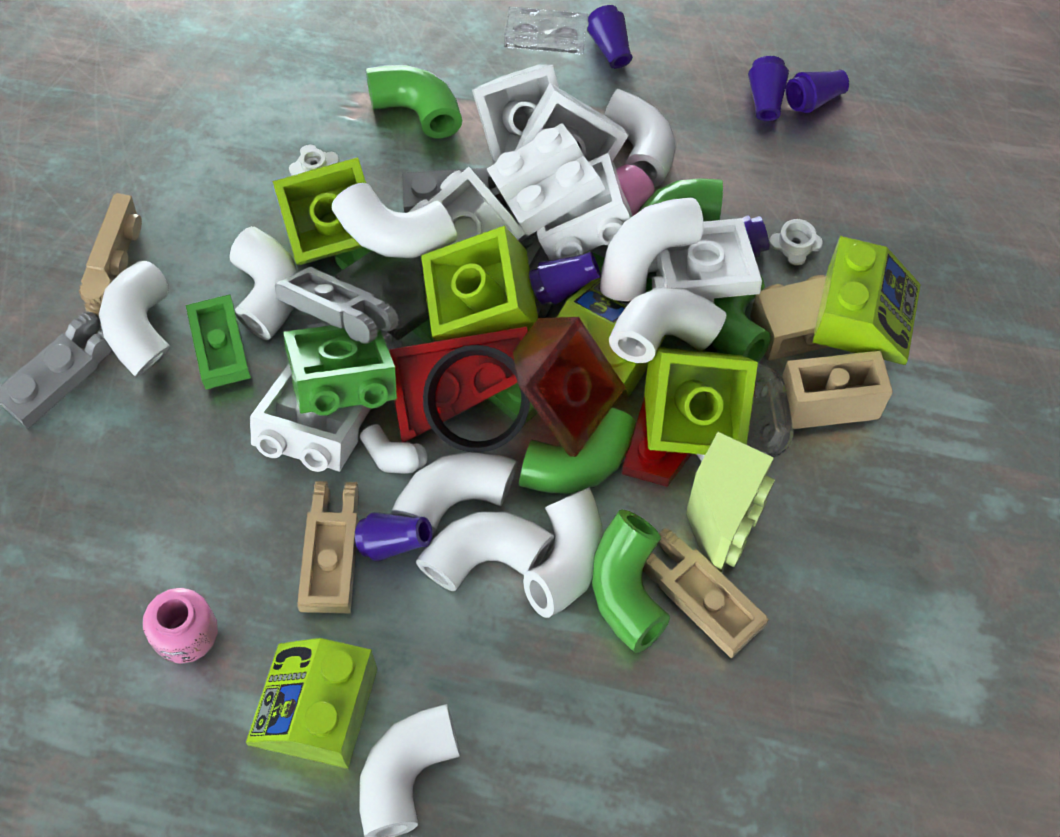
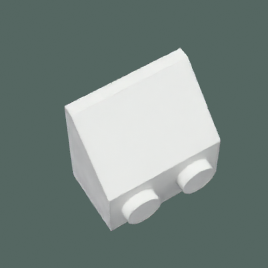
(591, 130)

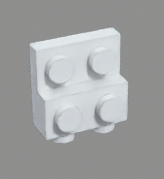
(545, 178)
(472, 206)
(592, 221)
(714, 267)
(312, 438)

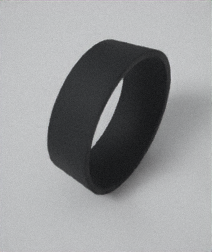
(434, 419)

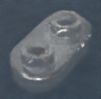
(770, 413)

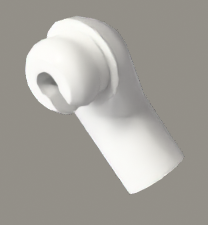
(393, 456)

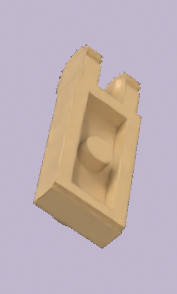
(110, 249)
(329, 553)
(705, 595)

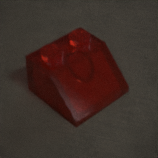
(566, 379)

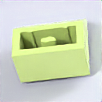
(728, 499)

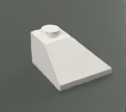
(509, 103)

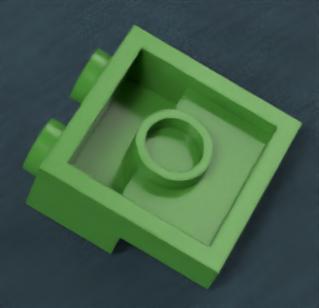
(338, 371)

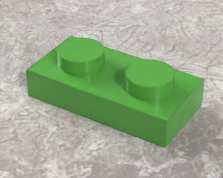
(217, 342)

